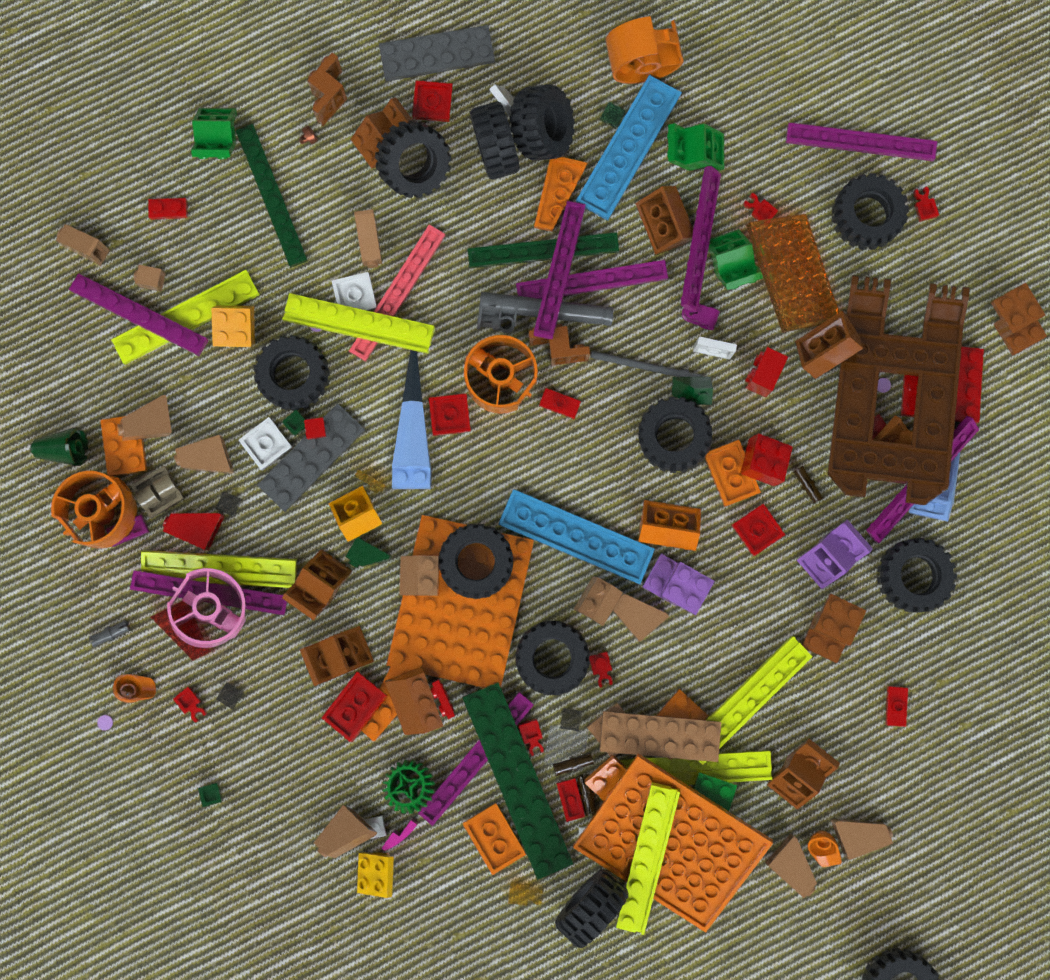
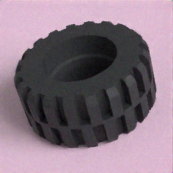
(542, 122)
(495, 140)
(431, 173)
(880, 190)
(277, 352)
(670, 410)
(449, 561)
(941, 570)
(552, 684)
(591, 908)
(898, 962)

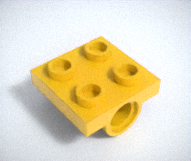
(375, 874)

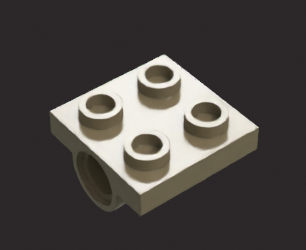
(157, 492)

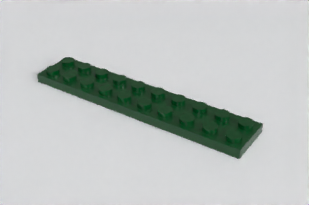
(517, 780)

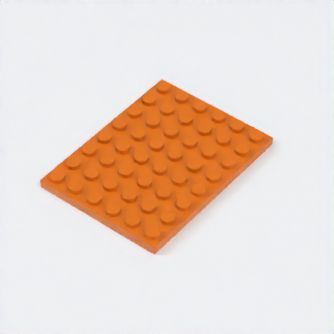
(457, 634)
(705, 852)

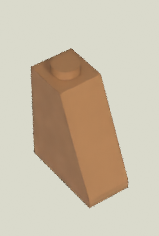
(368, 238)
(82, 244)
(146, 422)
(205, 455)
(638, 616)
(343, 833)
(861, 836)
(792, 866)

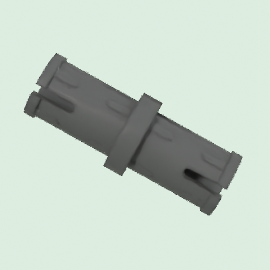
(109, 633)

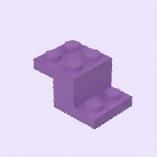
(834, 554)
(678, 584)

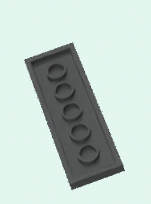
(436, 53)
(310, 459)

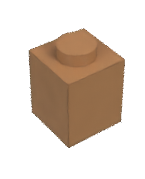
(149, 278)

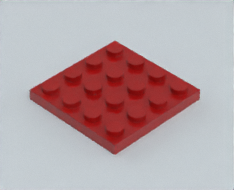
(968, 391)

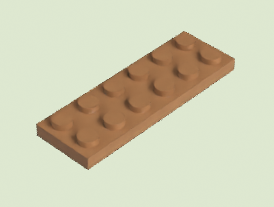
(660, 736)

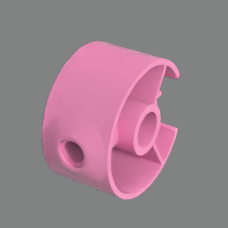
(221, 618)

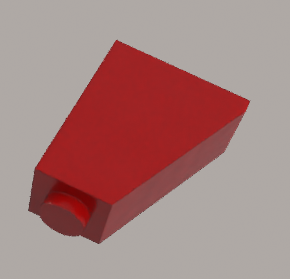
(194, 528)

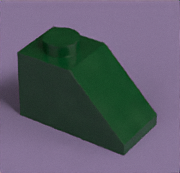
(693, 388)
(365, 555)

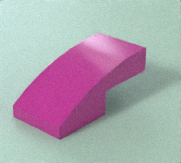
(396, 837)

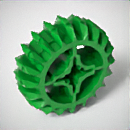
(394, 792)

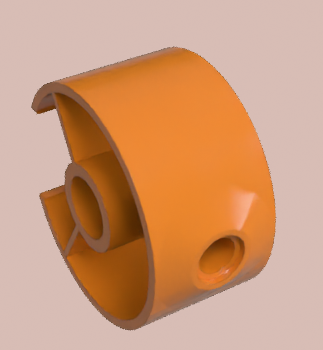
(641, 51)
(488, 364)
(105, 500)

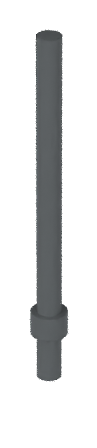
(643, 365)

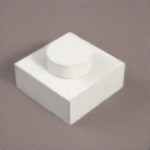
(378, 825)

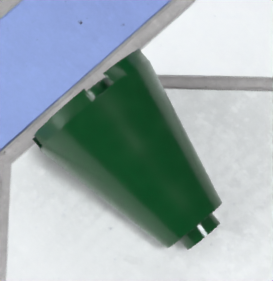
(62, 447)

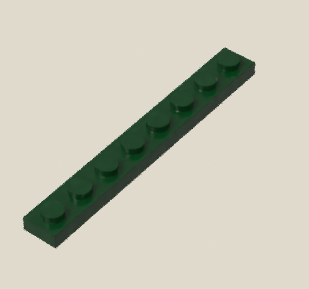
(271, 196)
(539, 250)

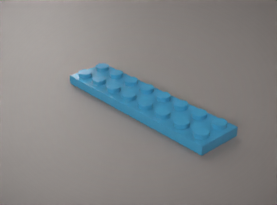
(628, 147)
(576, 536)

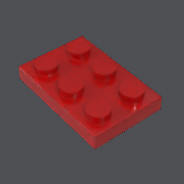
(354, 707)

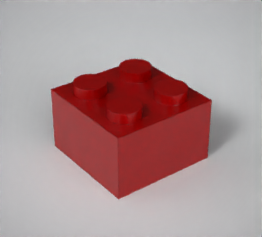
(766, 372)
(766, 460)

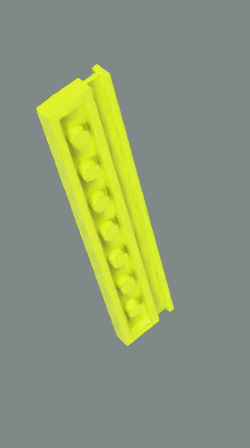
(189, 314)
(359, 323)
(243, 569)
(759, 688)
(730, 767)
(648, 857)

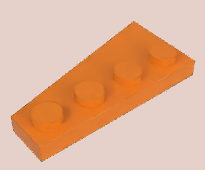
(558, 187)
(385, 712)

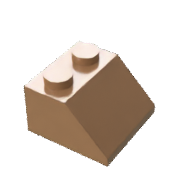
(419, 575)
(598, 600)

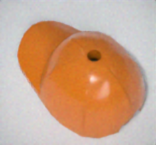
(135, 686)
(824, 849)

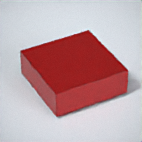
(315, 428)

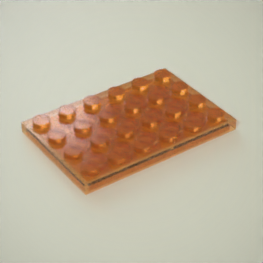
(793, 271)

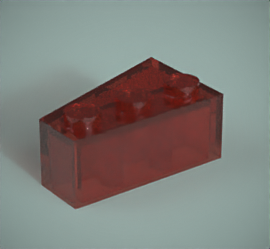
(191, 629)

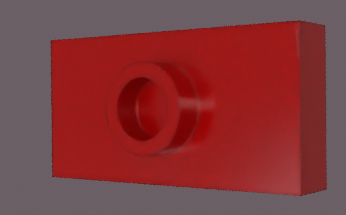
(559, 403)
(896, 706)

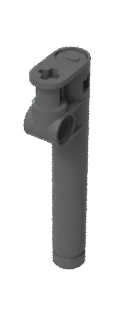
(497, 307)

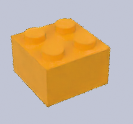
(233, 326)
(355, 513)

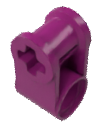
(704, 318)

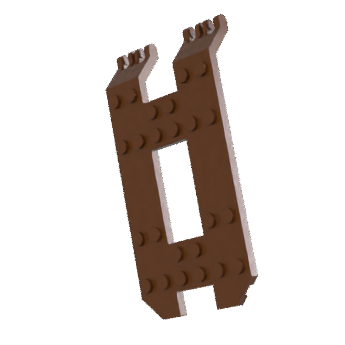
(936, 363)

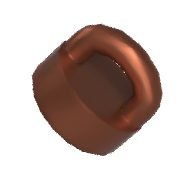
(308, 135)

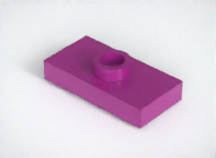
(139, 529)

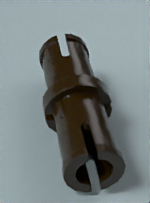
(808, 484)
(573, 764)
(587, 796)

